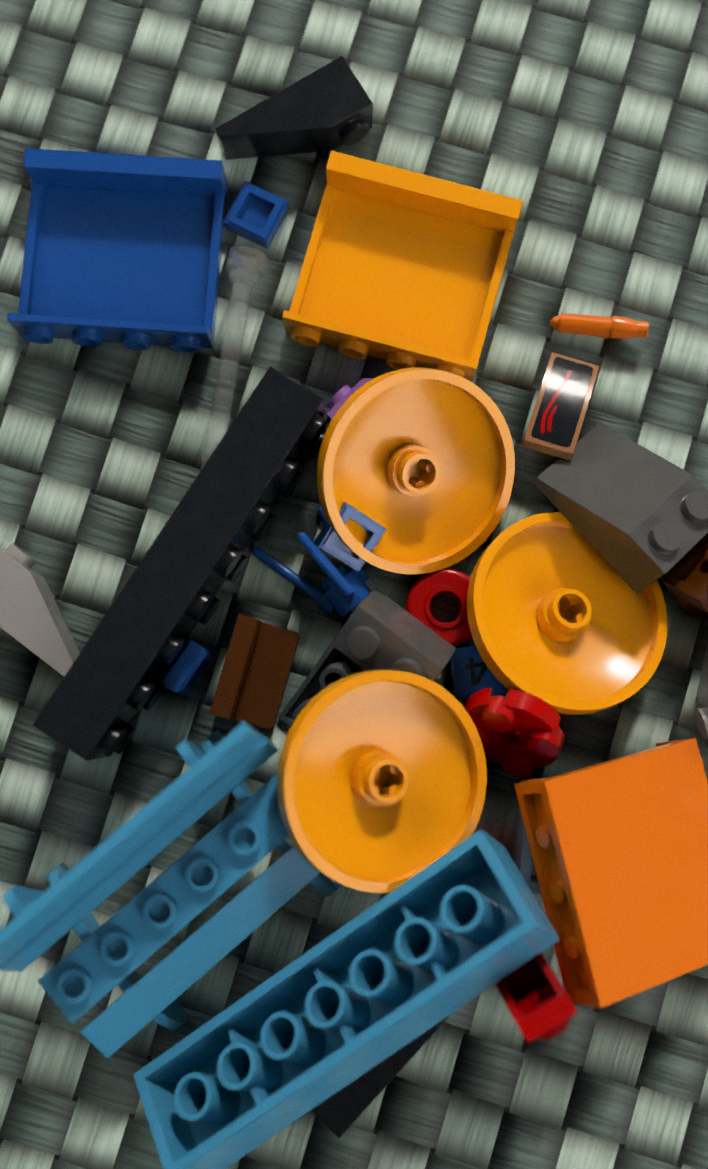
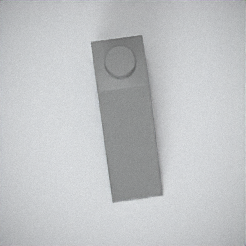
(31, 611)

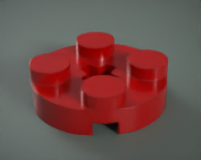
(516, 730)

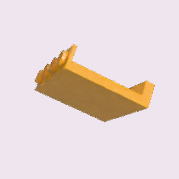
(402, 267)

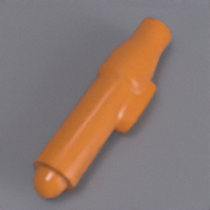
(600, 326)

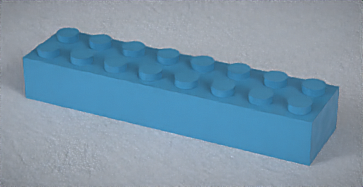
(343, 1007)

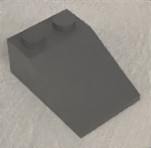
(628, 504)

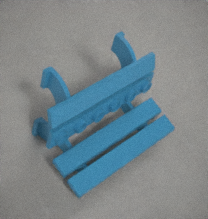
(169, 902)

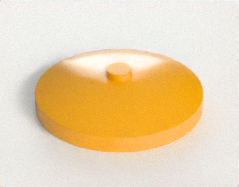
(423, 462)
(562, 618)
(380, 778)

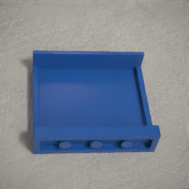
(122, 250)

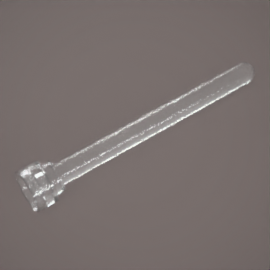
(245, 269)

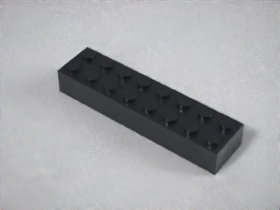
(186, 569)

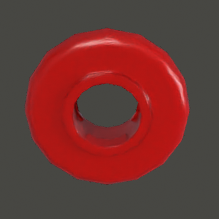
(436, 583)

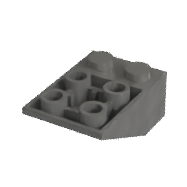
(374, 638)

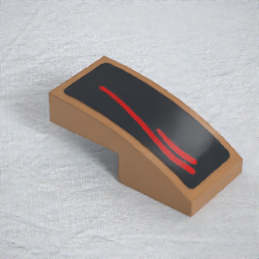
(561, 406)

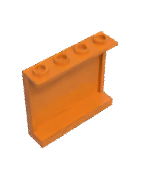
(623, 869)

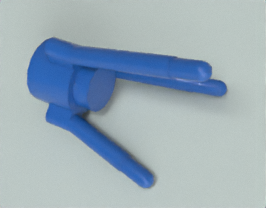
(342, 587)

